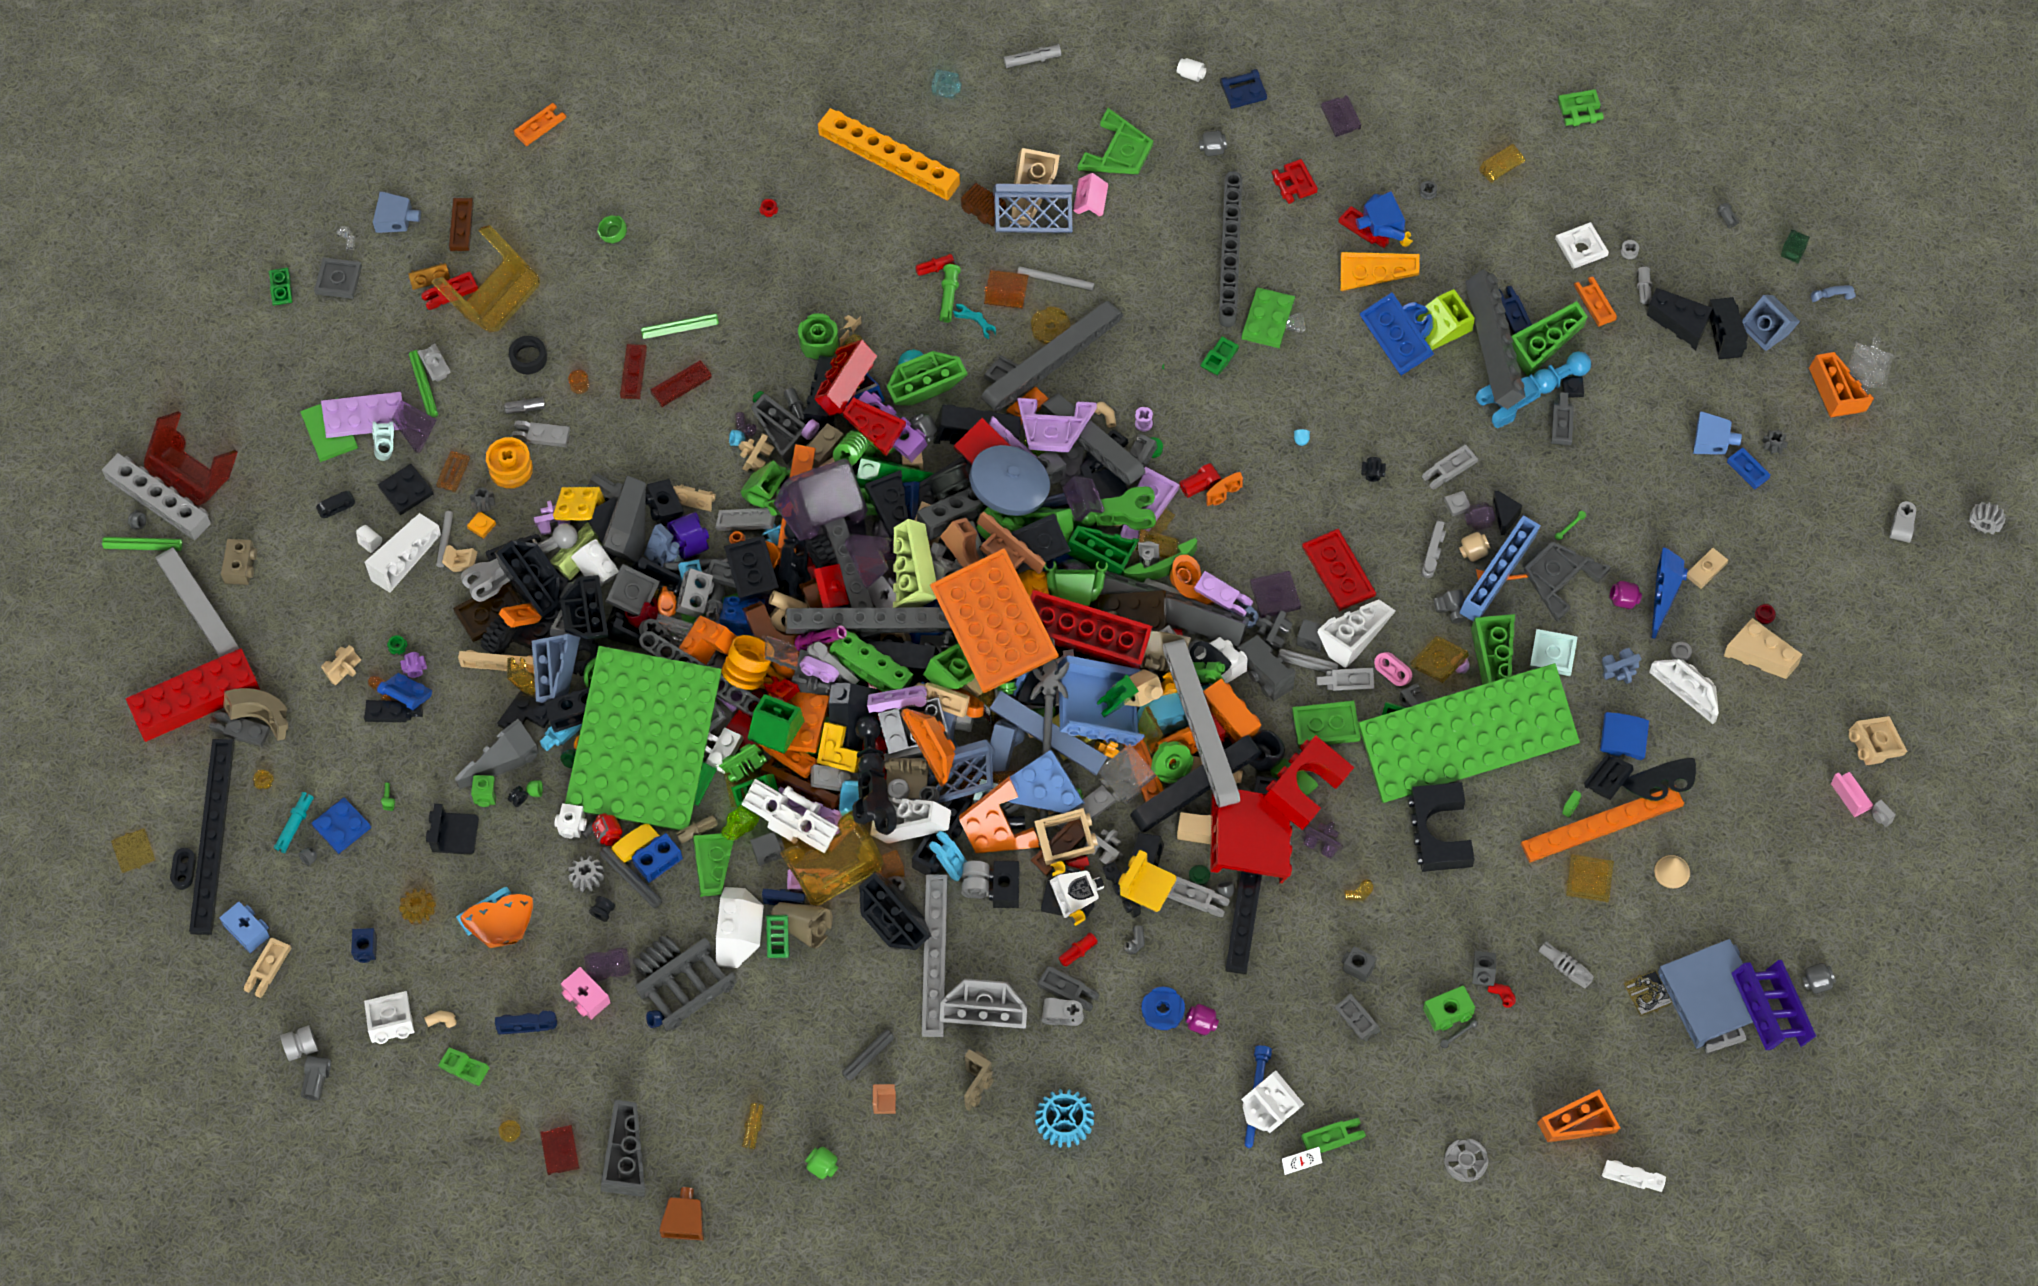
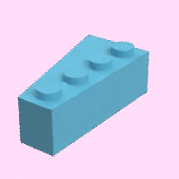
(1168, 712)

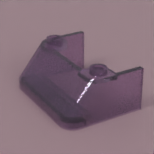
(869, 555)

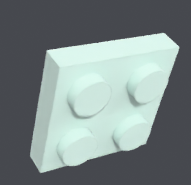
(1553, 648)

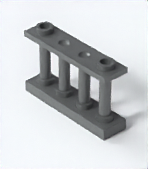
(666, 976)

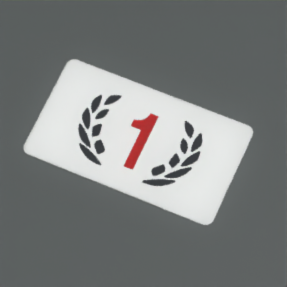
(1302, 1160)

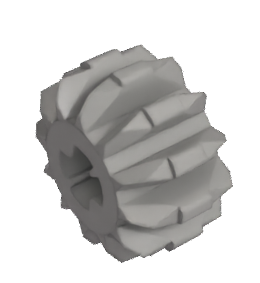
(1987, 518)
(586, 873)

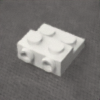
(1237, 659)
(389, 1017)

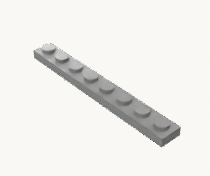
(934, 955)

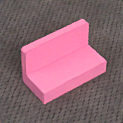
(1090, 195)
(1851, 793)

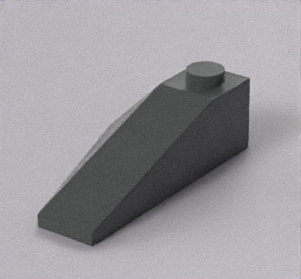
(627, 525)
(509, 752)

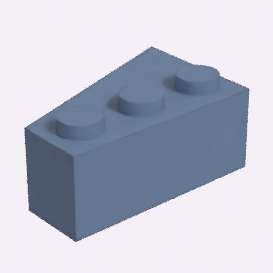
(553, 665)

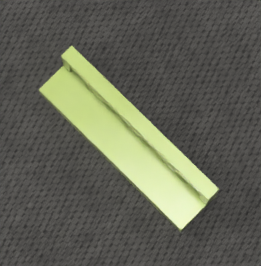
(565, 563)

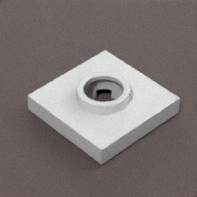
(1582, 234)

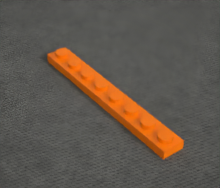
(1599, 825)

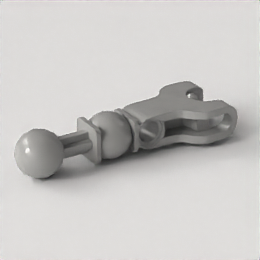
(492, 576)

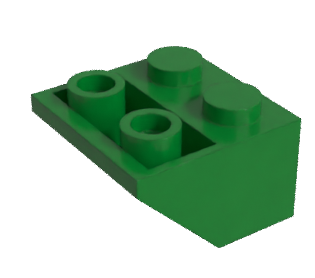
(775, 723)

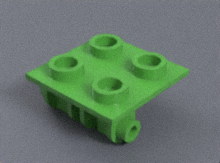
(732, 764)

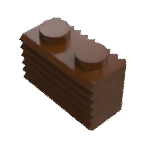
(981, 204)

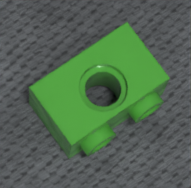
(1456, 999)

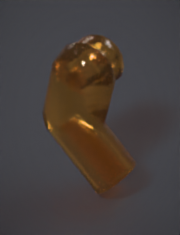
(374, 683)

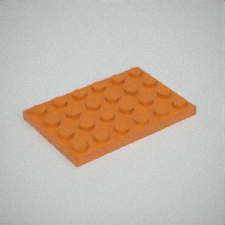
(994, 620)

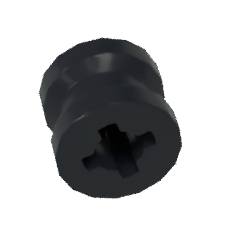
(602, 908)

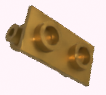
(424, 277)

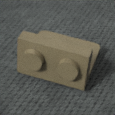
(979, 1066)

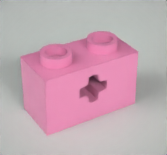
(579, 983)

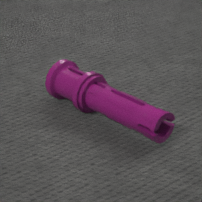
(824, 637)

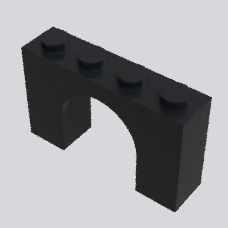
(1434, 853)

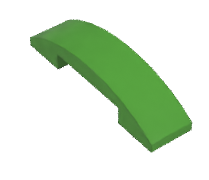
(1162, 568)

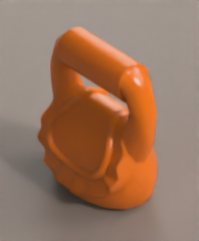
(666, 602)

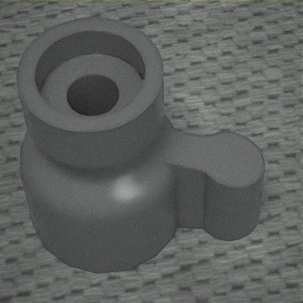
(1452, 602)

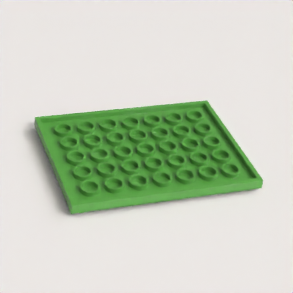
(643, 738)

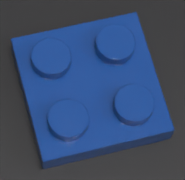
(341, 825)

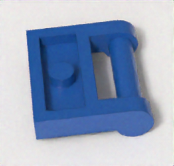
(405, 690)

